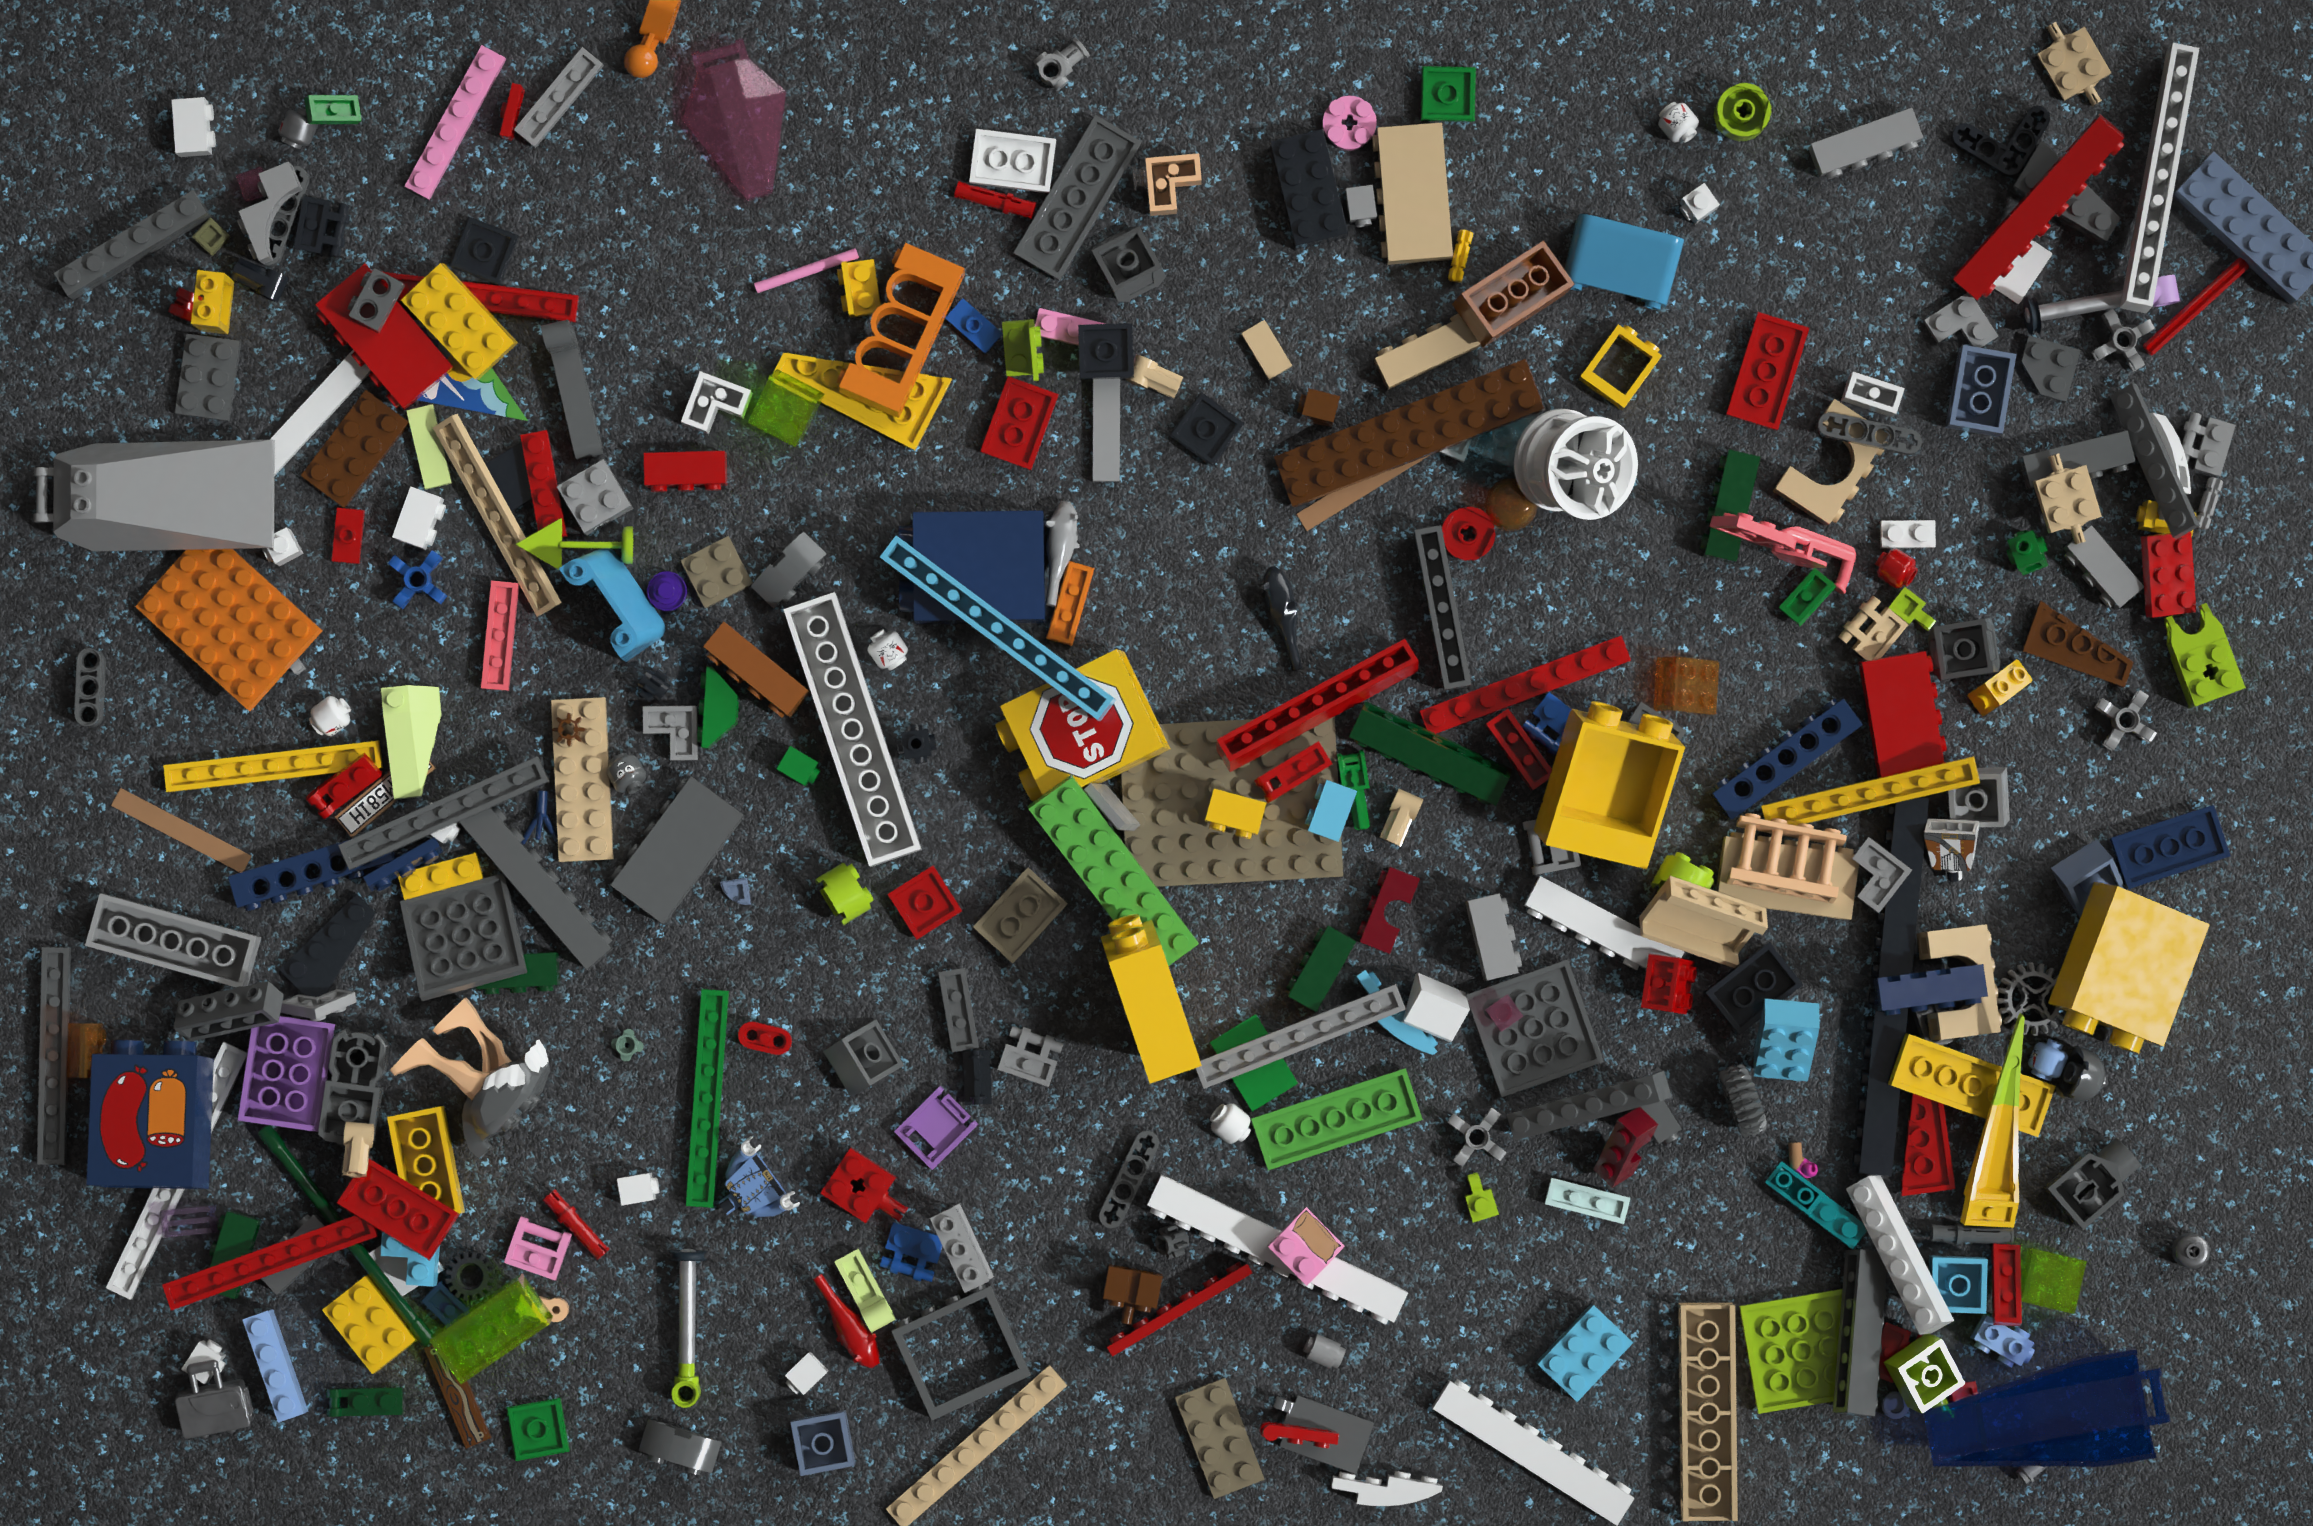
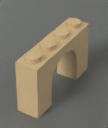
(1825, 501)
(1972, 948)

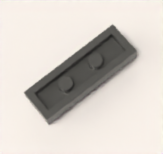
(958, 1009)

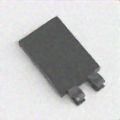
(1352, 1432)

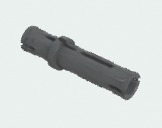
(1963, 1234)

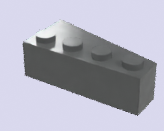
(2085, 213)

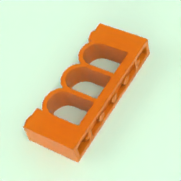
(925, 269)

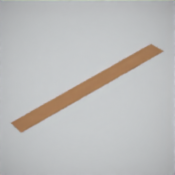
(1342, 498)
(181, 830)

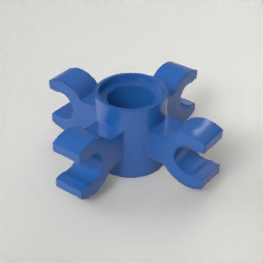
(409, 590)

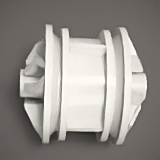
(1601, 467)

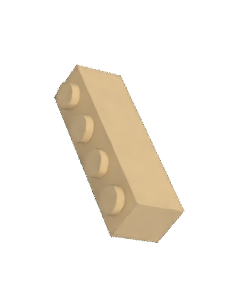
(1426, 352)

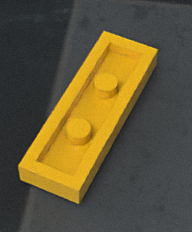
(441, 876)

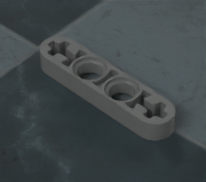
(288, 219)
(1868, 437)
(1132, 1181)

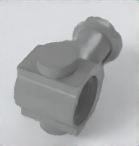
(1062, 62)

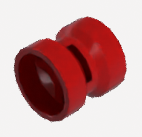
(183, 304)

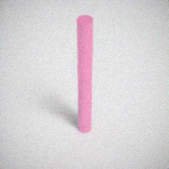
(806, 270)

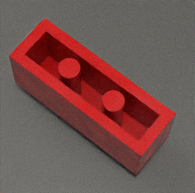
(685, 470)
(1519, 749)

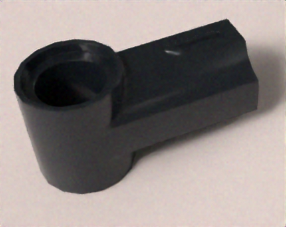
(265, 282)

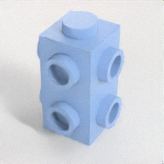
(2009, 1344)

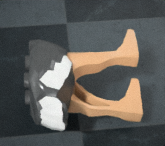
(495, 1094)

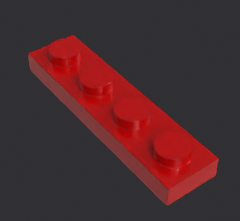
(542, 479)

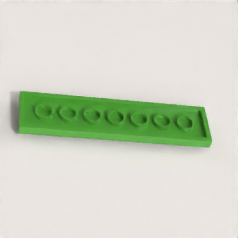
(1108, 864)

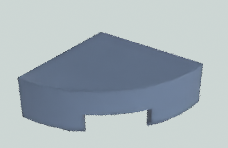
(737, 890)

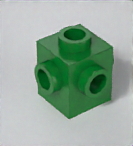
(2027, 551)

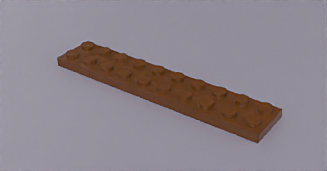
(1409, 433)

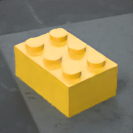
(369, 1324)

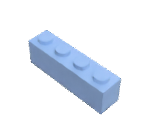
(275, 1365)

